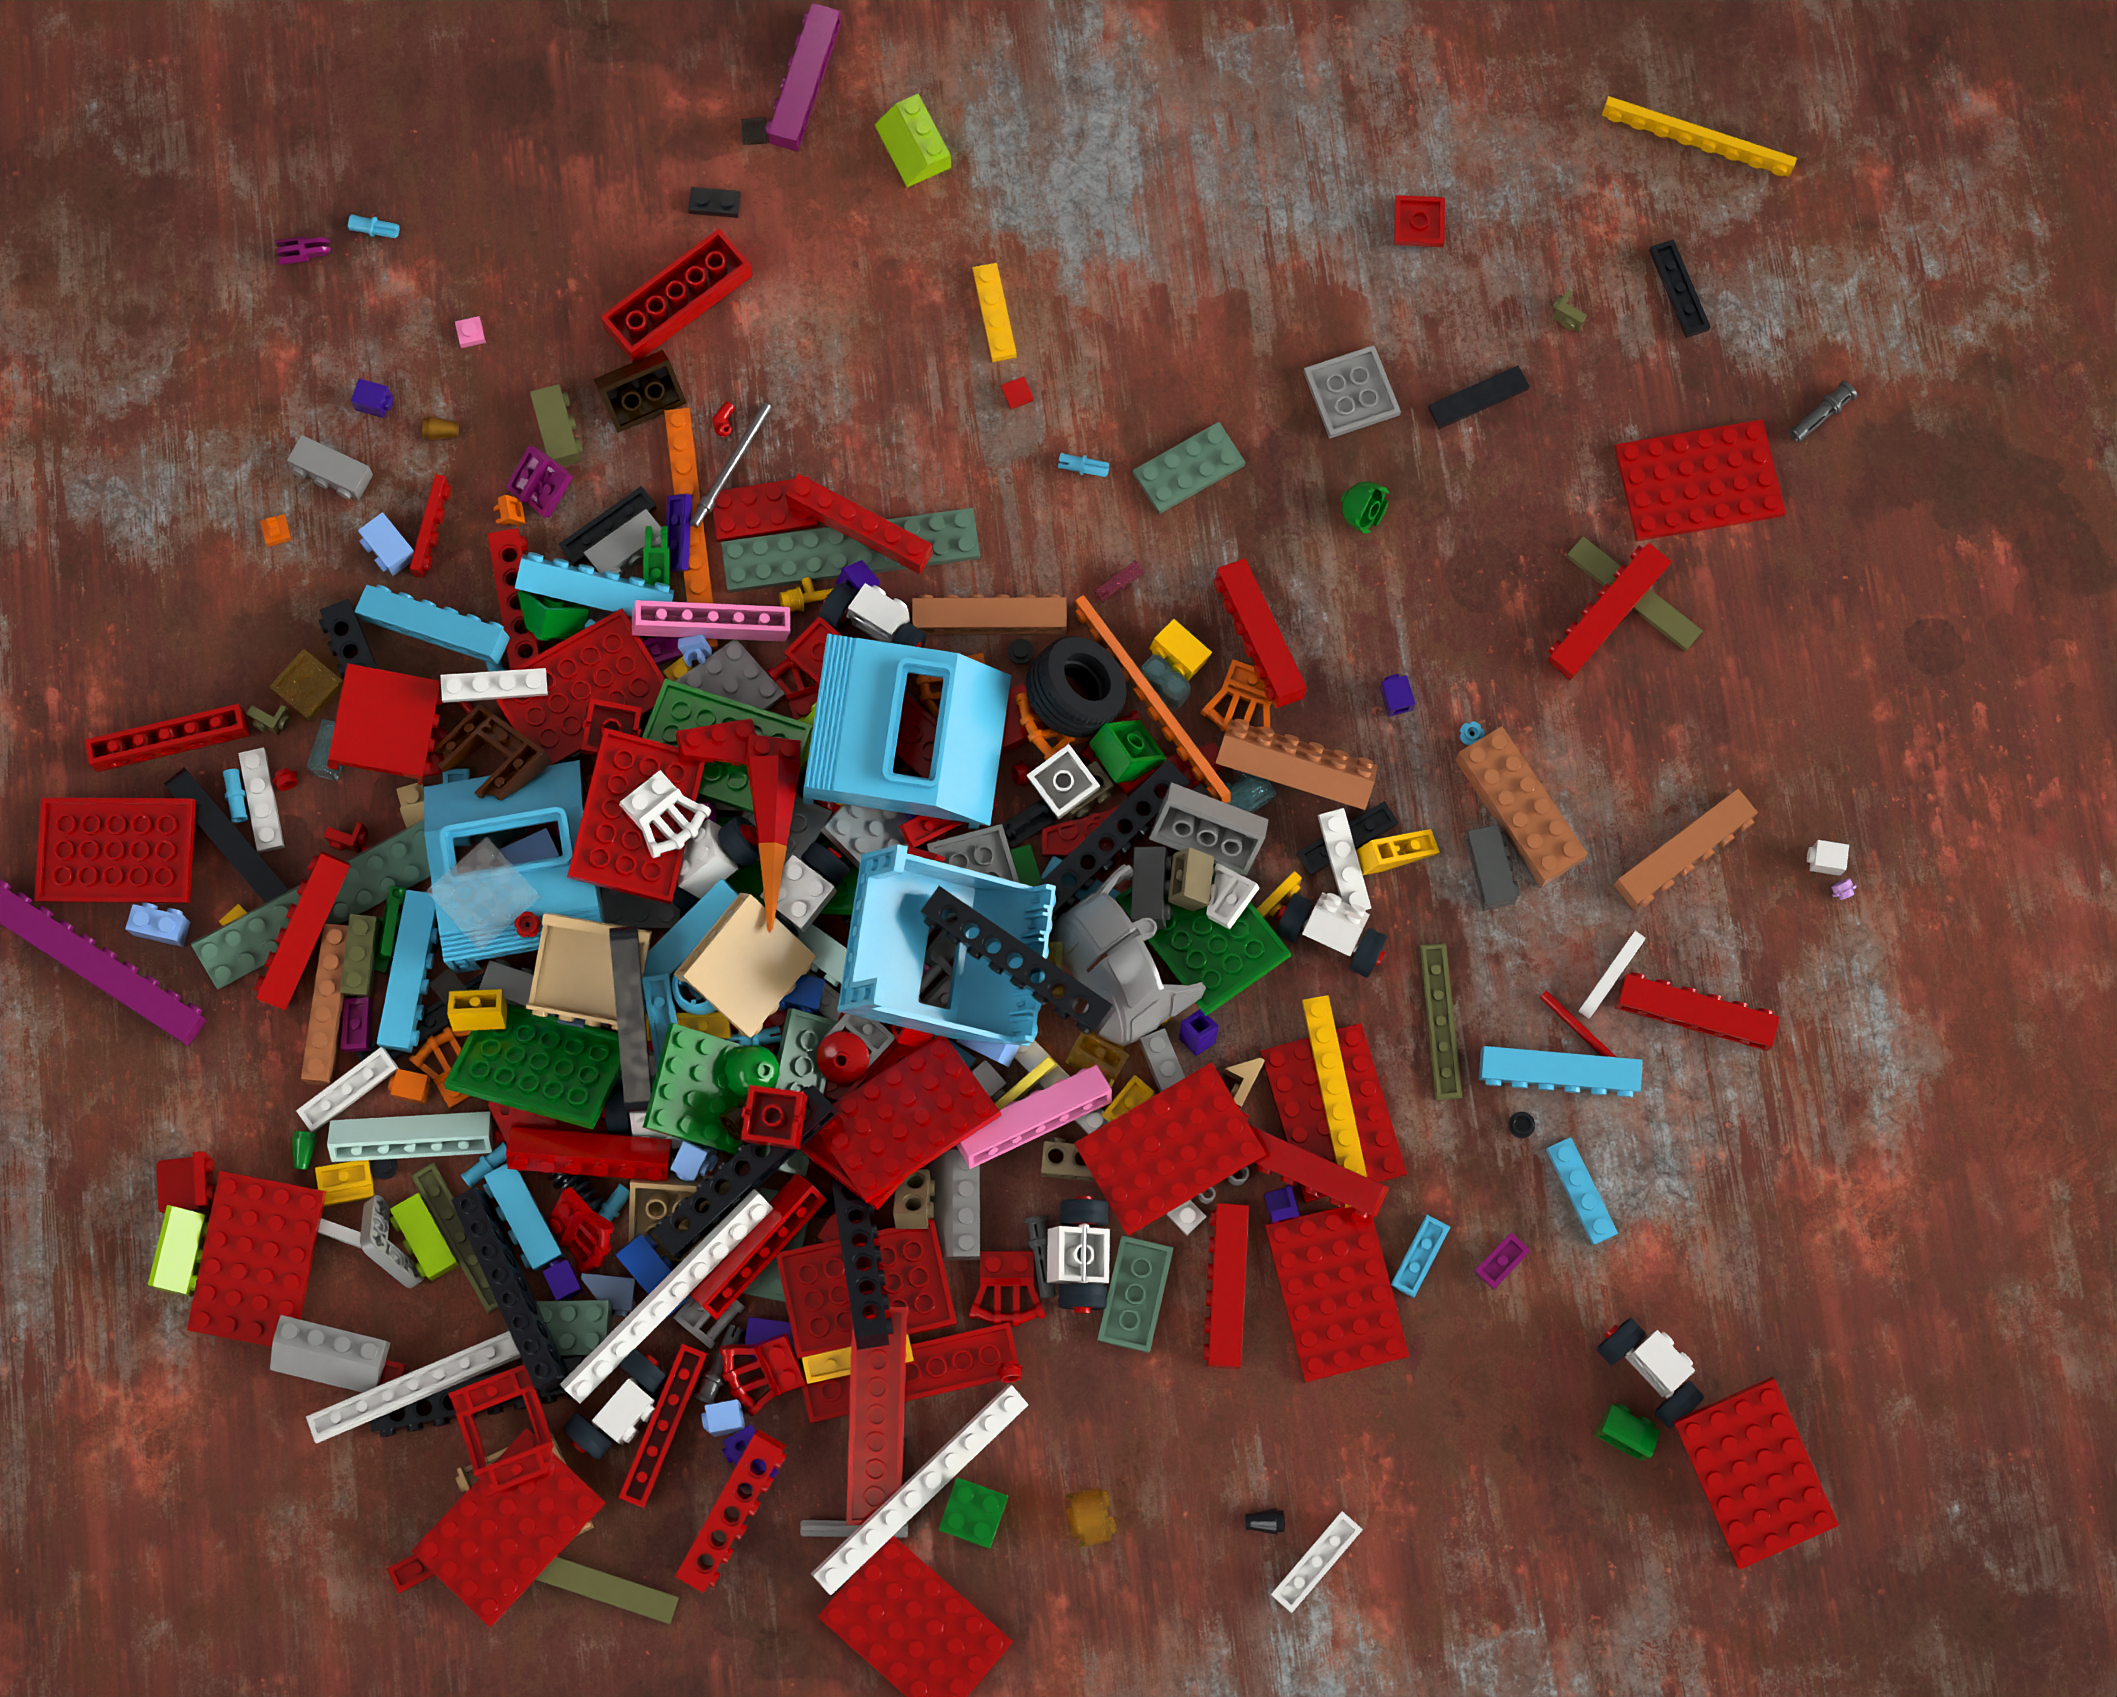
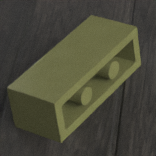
(556, 425)
(360, 956)

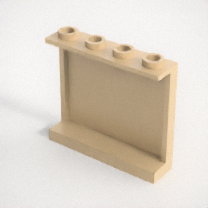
(744, 966)
(576, 970)

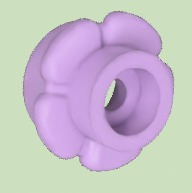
(1843, 889)

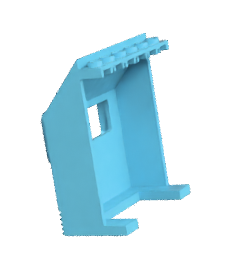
(860, 727)
(457, 812)
(891, 940)

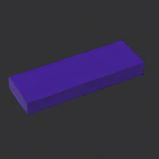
(679, 530)

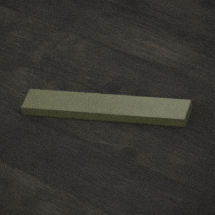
(1649, 607)
(1440, 1022)
(438, 1200)
(610, 1589)

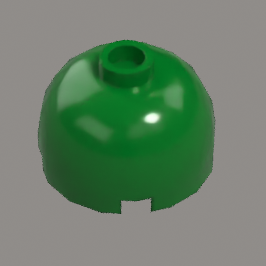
(1364, 505)
(751, 1066)

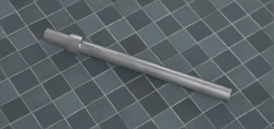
(707, 502)

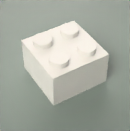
(1063, 781)

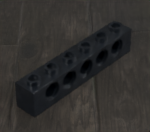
(339, 616)

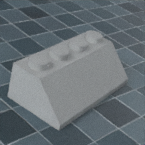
(1209, 827)
(956, 1206)
(328, 1354)

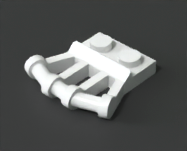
(651, 801)

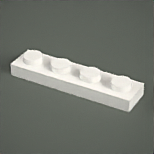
(494, 685)
(261, 800)
(1343, 858)
(347, 1089)
(1316, 1562)

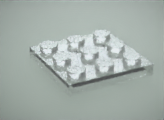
(483, 893)

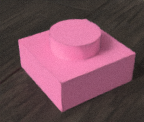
(470, 332)

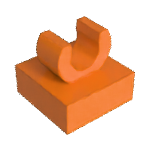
(510, 511)
(276, 530)

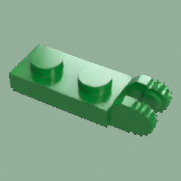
(656, 558)

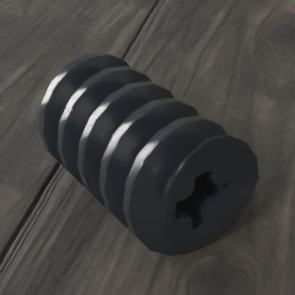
(565, 1180)

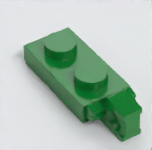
(390, 921)

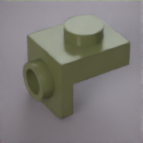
(1567, 315)
(264, 721)

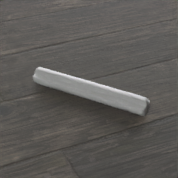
(836, 1528)

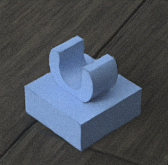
(694, 648)

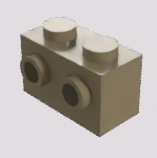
(1191, 879)

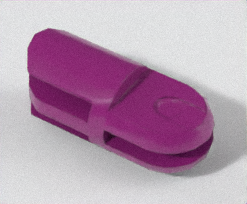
(301, 249)

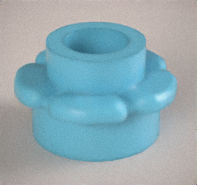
(1465, 731)

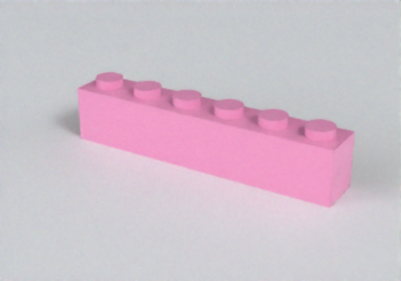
(711, 620)
(1038, 1115)

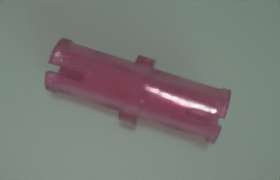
(1118, 581)

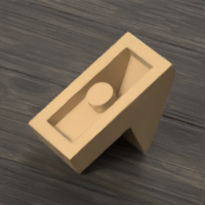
(412, 803)
(1246, 1074)

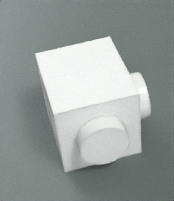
(1828, 857)

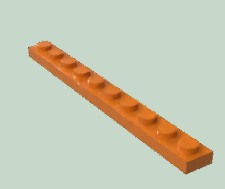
(686, 481)
(1156, 708)

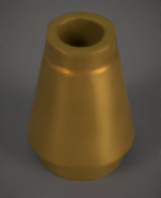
(438, 428)

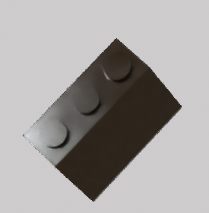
(640, 391)

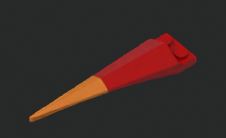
(773, 780)

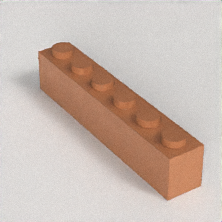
(990, 615)
(1685, 849)
(326, 1010)

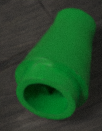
(302, 1148)

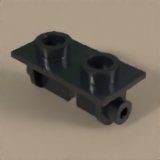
(1028, 822)

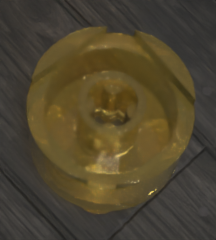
(1090, 1517)

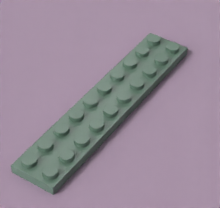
(824, 551)
(247, 941)

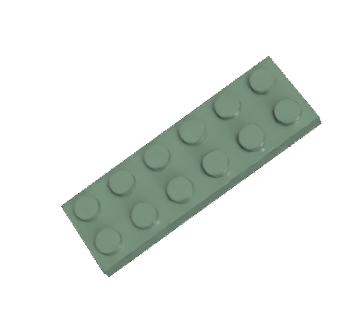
(799, 1068)

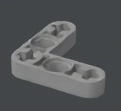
(378, 1247)

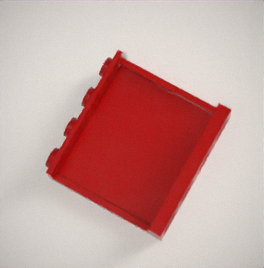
(385, 722)

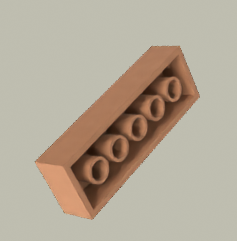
(1297, 763)
(1521, 807)

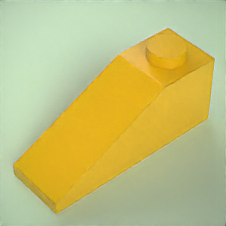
(1396, 851)

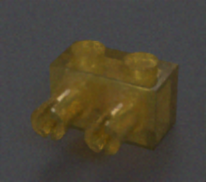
(1092, 1051)

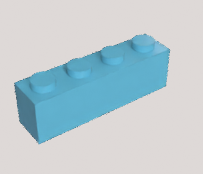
(523, 1216)

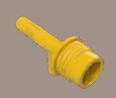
(795, 599)

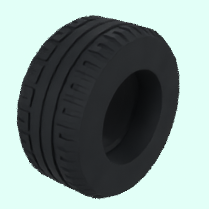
(1058, 703)

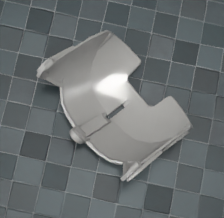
(1128, 972)

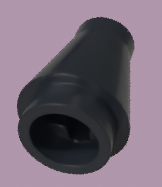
(1266, 1521)

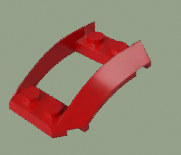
(488, 1394)

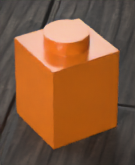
(410, 1086)

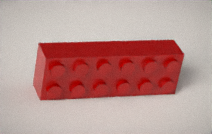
(676, 295)

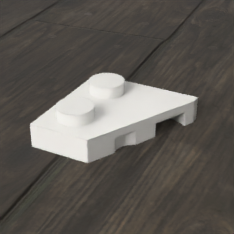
(1229, 896)

